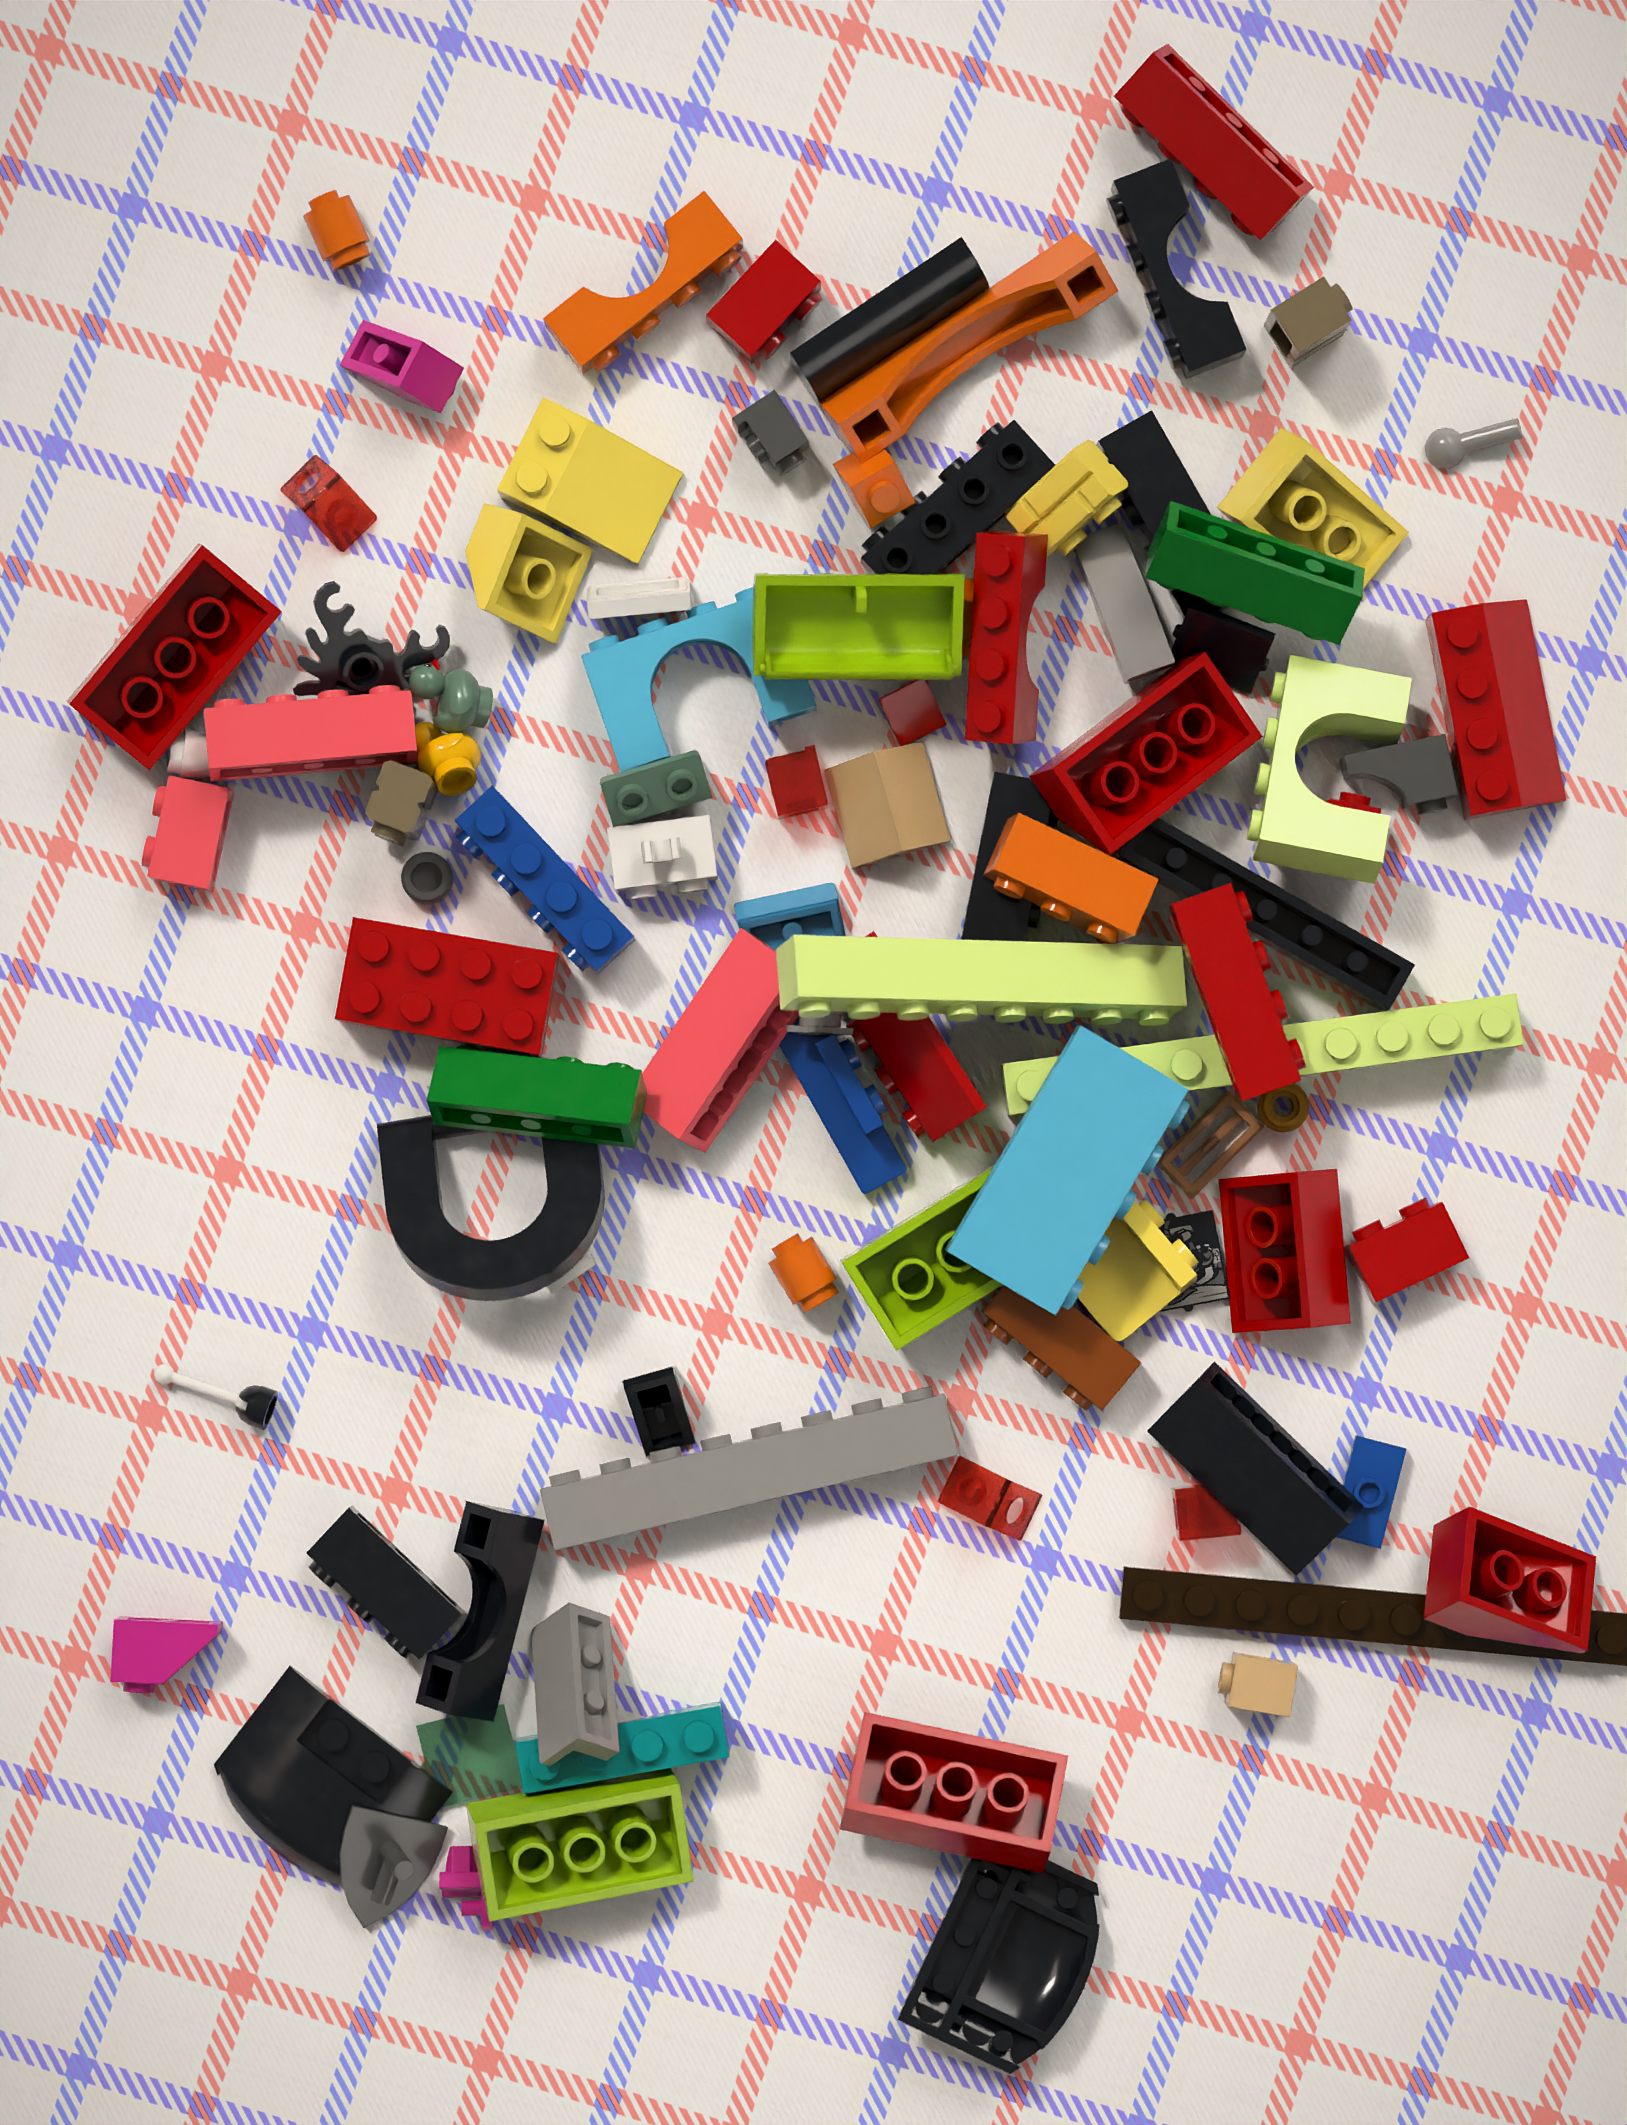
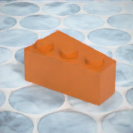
(1070, 880)

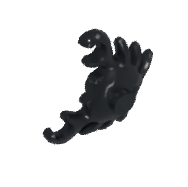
(357, 660)

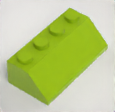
(912, 1277)
(579, 1843)

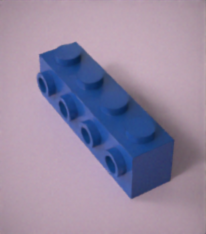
(544, 879)

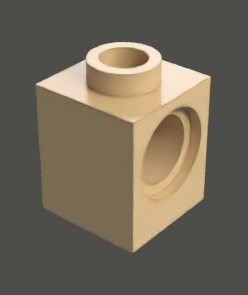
(1258, 1684)

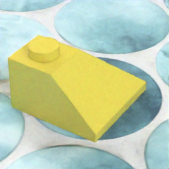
(525, 570)

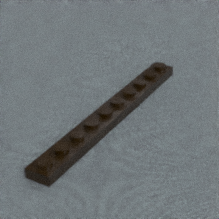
(1330, 1613)

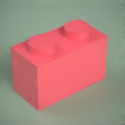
(188, 833)

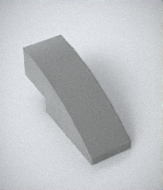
(1123, 604)

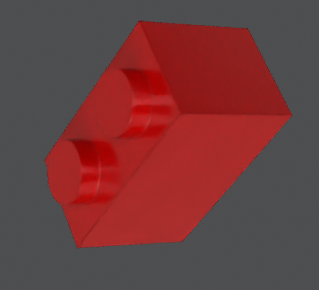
(765, 303)
(1406, 1250)

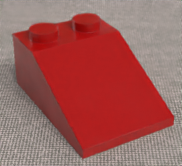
(1508, 1583)

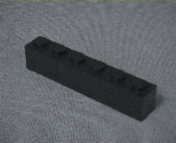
(1278, 916)

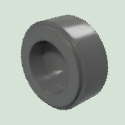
(427, 878)

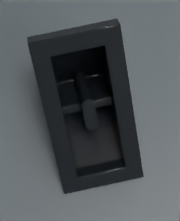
(659, 1410)

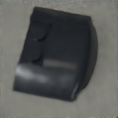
(306, 1764)
(1006, 1962)

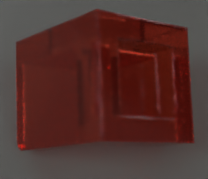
(796, 783)
(1201, 1514)

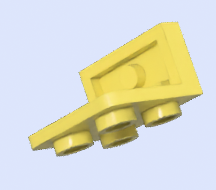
(1135, 1273)

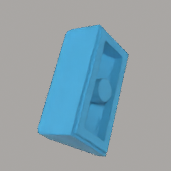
(791, 913)

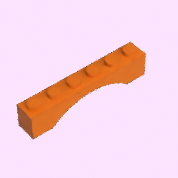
(1038, 295)

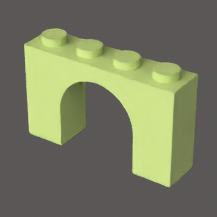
(1293, 823)

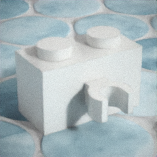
(662, 855)

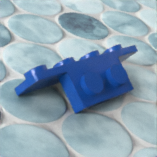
(845, 1106)

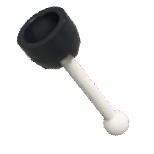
(253, 1404)

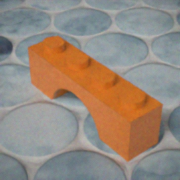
(595, 325)

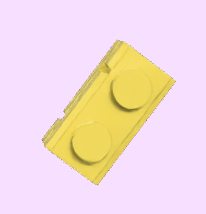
(1070, 497)

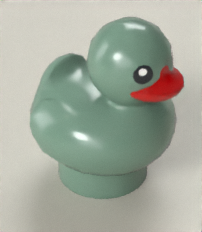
(460, 698)

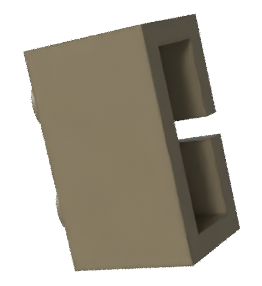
(1309, 321)

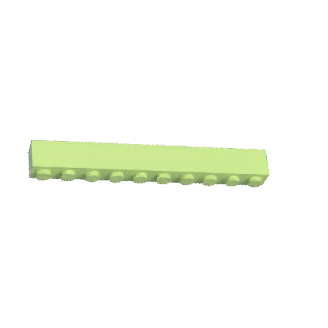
(1325, 1045)

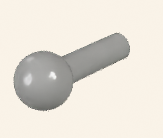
(1447, 447)

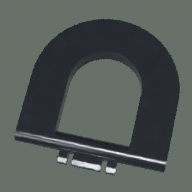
(487, 1267)

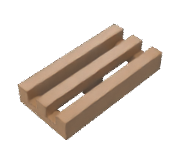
(1178, 1175)

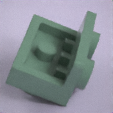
(655, 788)

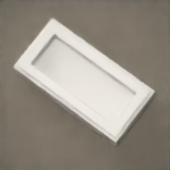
(638, 598)

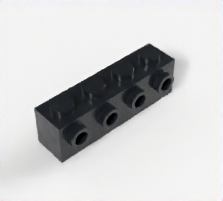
(967, 502)

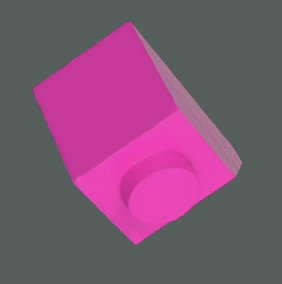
(402, 366)
(156, 1649)

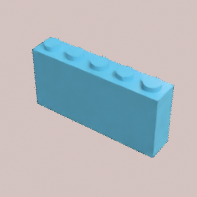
(1069, 1171)

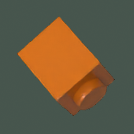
(874, 486)

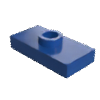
(1372, 1480)

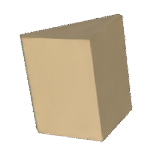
(887, 804)

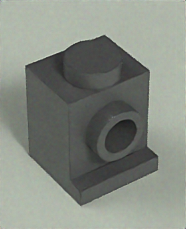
(772, 433)

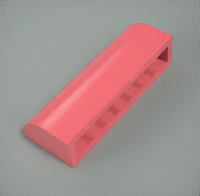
(718, 1044)

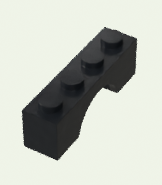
(1198, 329)
(471, 1669)

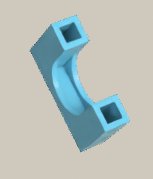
(626, 670)

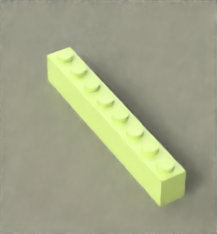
(980, 979)

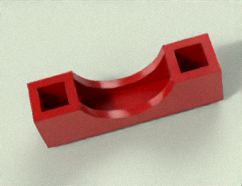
(1000, 689)

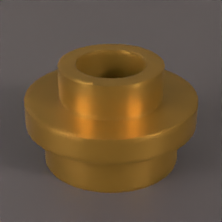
(1295, 1119)

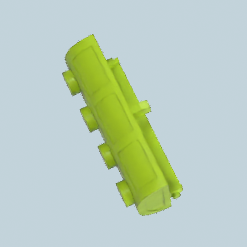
(857, 626)

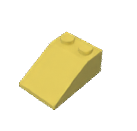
(589, 481)
(1311, 503)

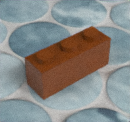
(1064, 1344)

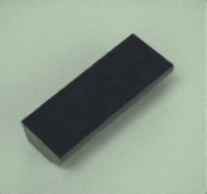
(888, 320)
(1255, 1468)

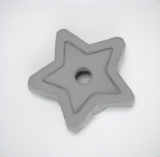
(820, 1026)

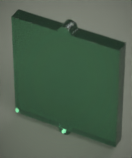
(471, 1755)

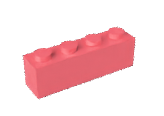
(310, 734)

